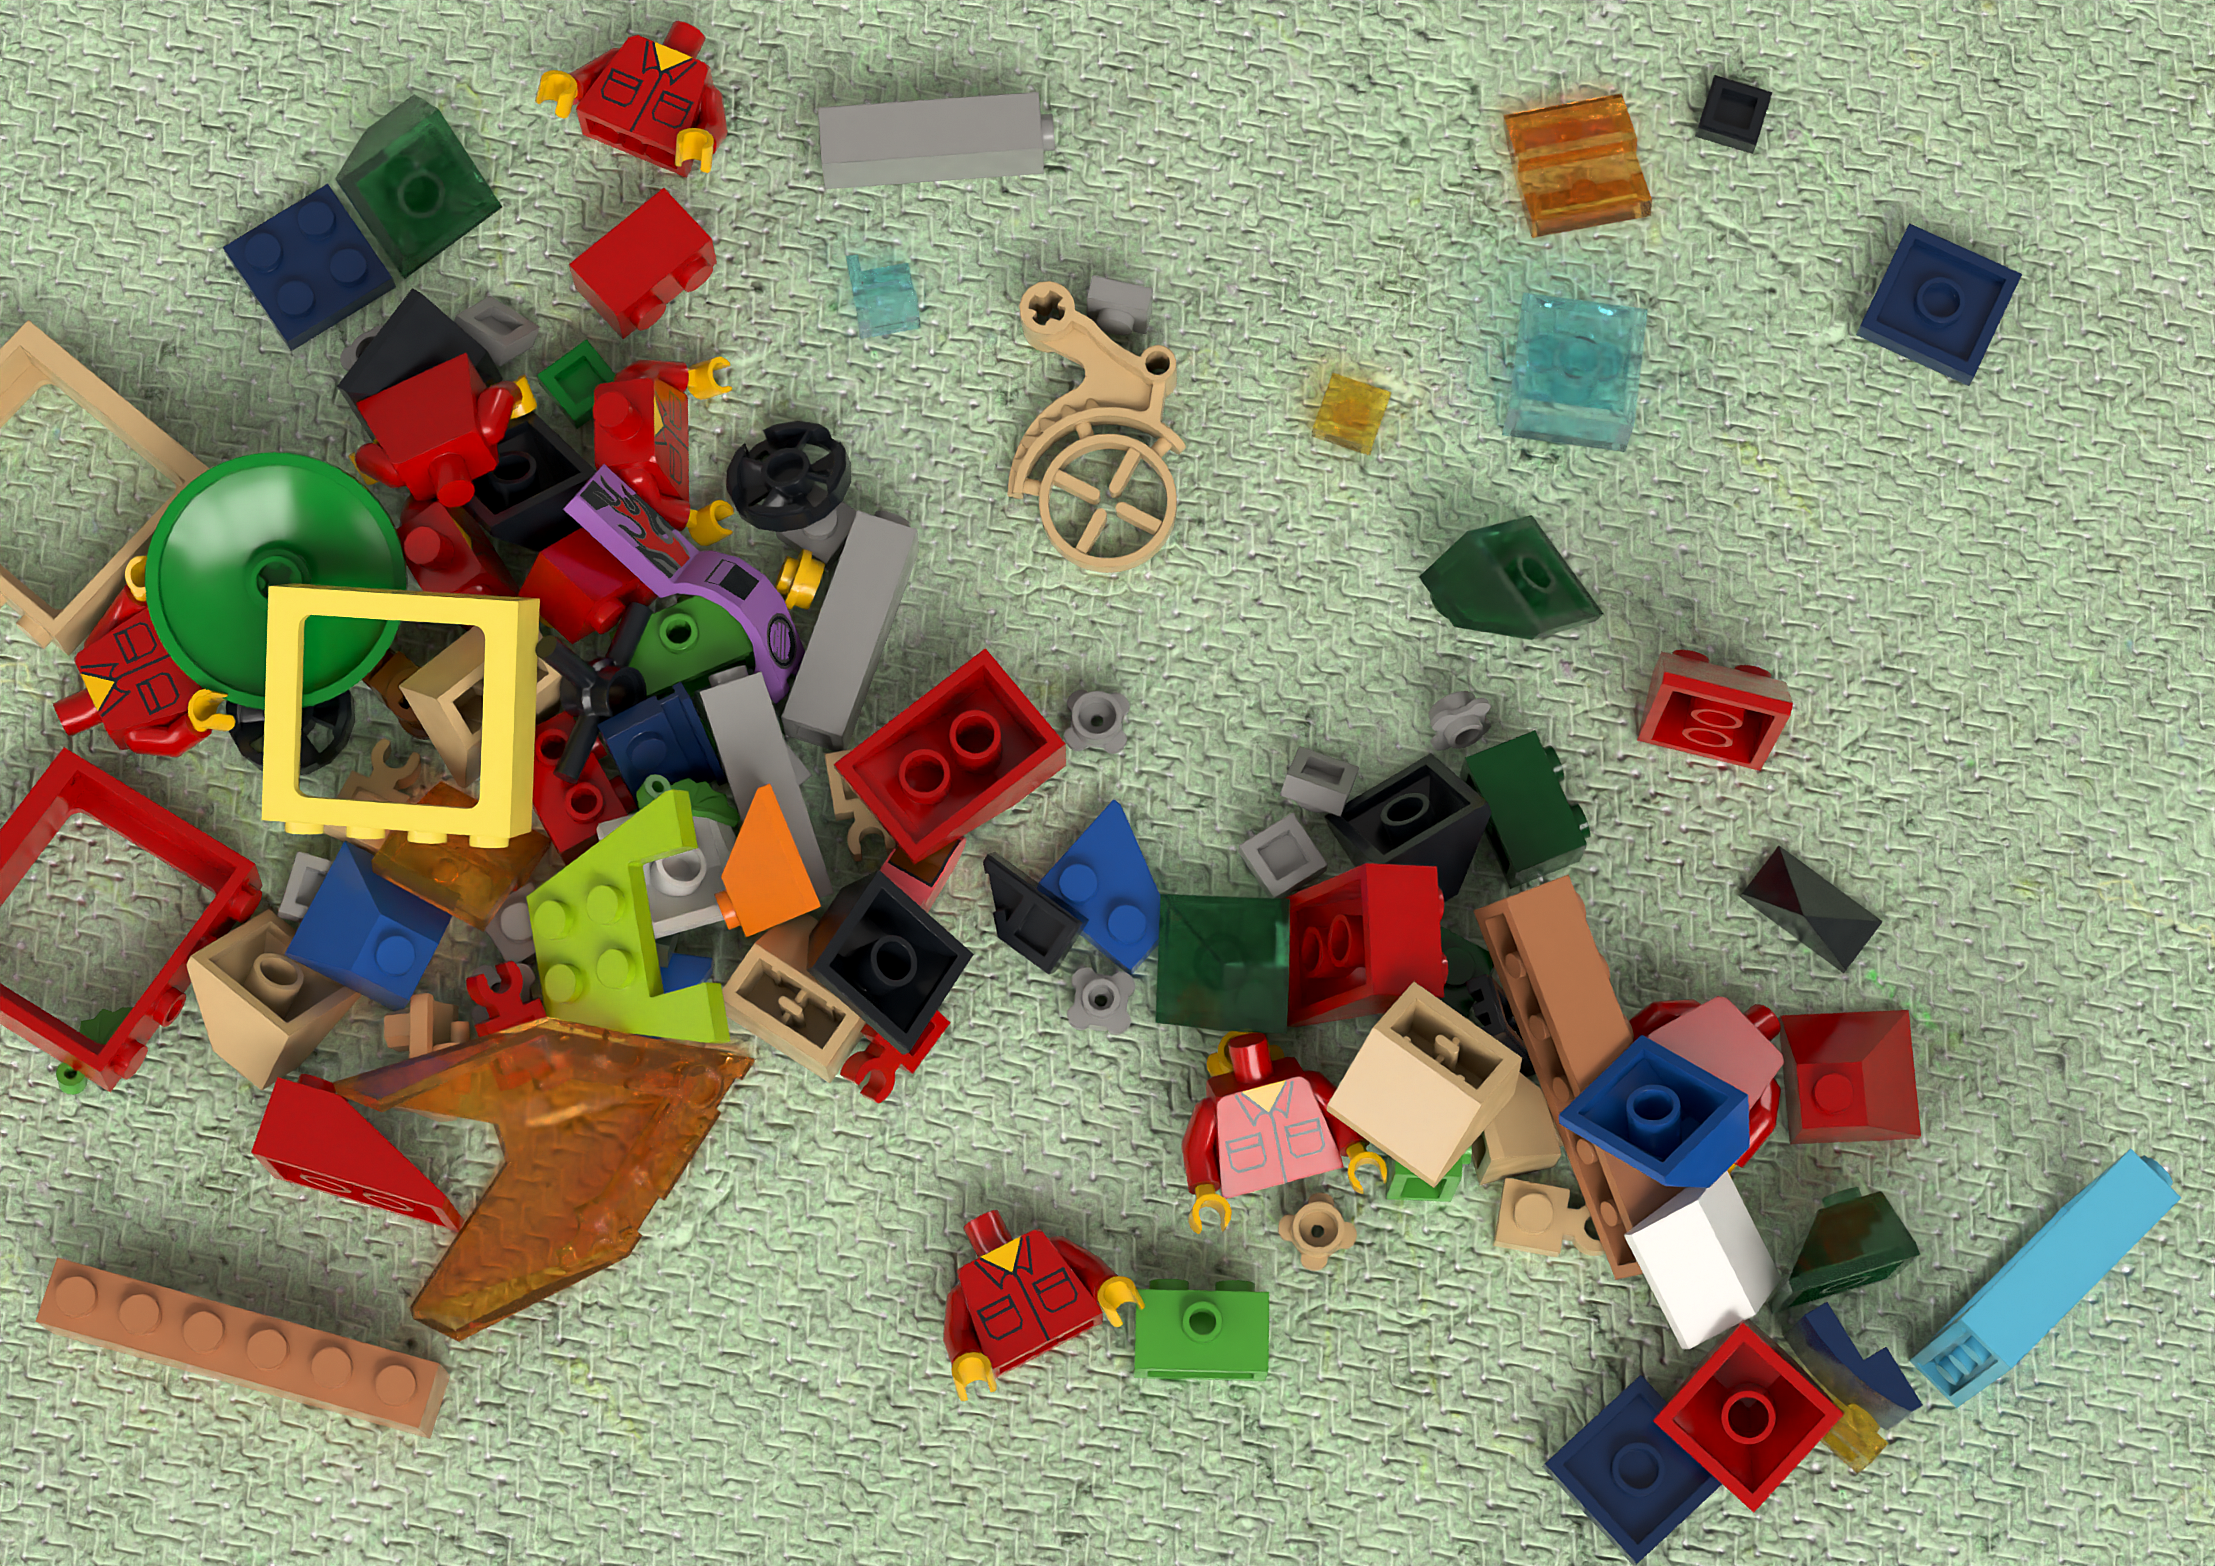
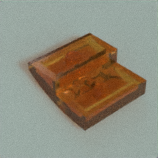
(1577, 165)
(453, 874)

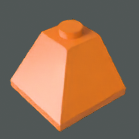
(764, 871)

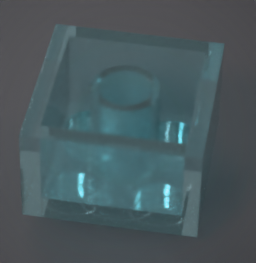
(1574, 372)

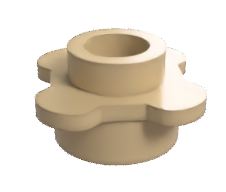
(1322, 1213)

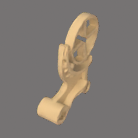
(1114, 392)

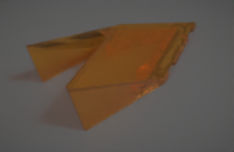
(589, 1143)

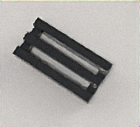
(1497, 1017)

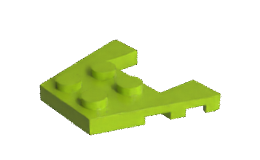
(600, 940)

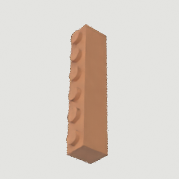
(1572, 1035)
(243, 1348)

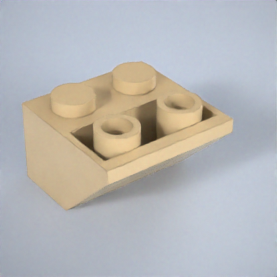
(450, 702)
(788, 1005)
(1425, 1084)

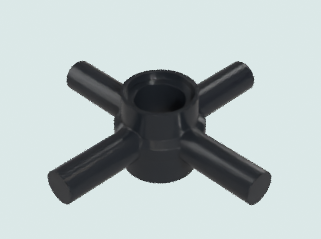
(596, 687)

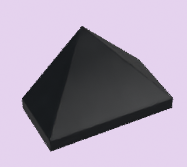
(1811, 909)

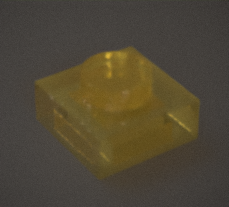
(1351, 414)
(1855, 1437)

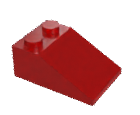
(1714, 709)
(954, 758)
(1364, 942)
(328, 1146)

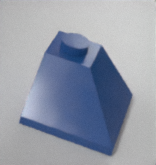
(368, 931)
(1663, 1116)

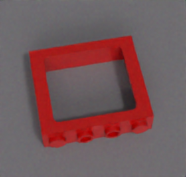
(78, 786)

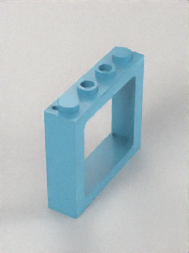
(2046, 1277)

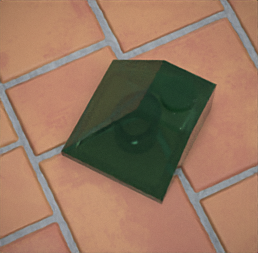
(415, 185)
(1509, 583)
(1223, 962)
(1844, 1248)

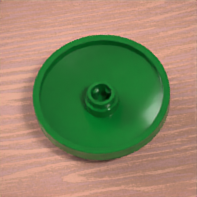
(263, 526)

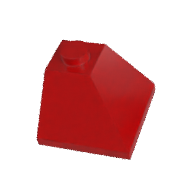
(1849, 1077)
(1748, 1413)

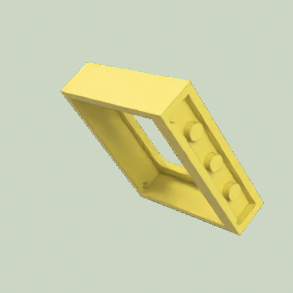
(507, 720)

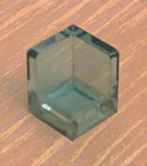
(882, 298)

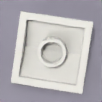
(685, 884)
(1704, 1261)

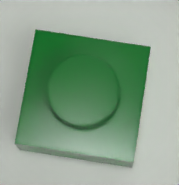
(573, 381)

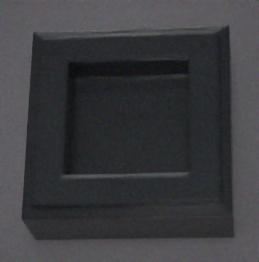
(1733, 114)

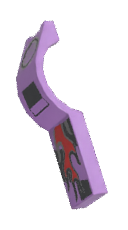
(673, 566)

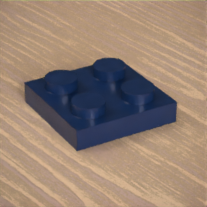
(309, 267)
(1939, 304)
(1631, 1473)

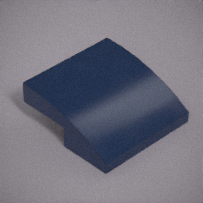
(1835, 1362)

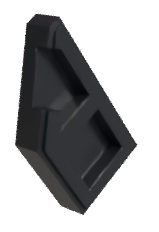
(1031, 916)

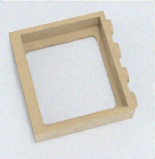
(26, 365)

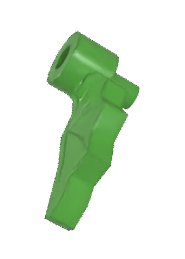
(703, 799)
(100, 1031)

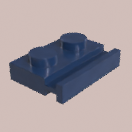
(661, 740)

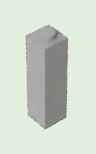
(934, 140)
(851, 630)
(757, 755)

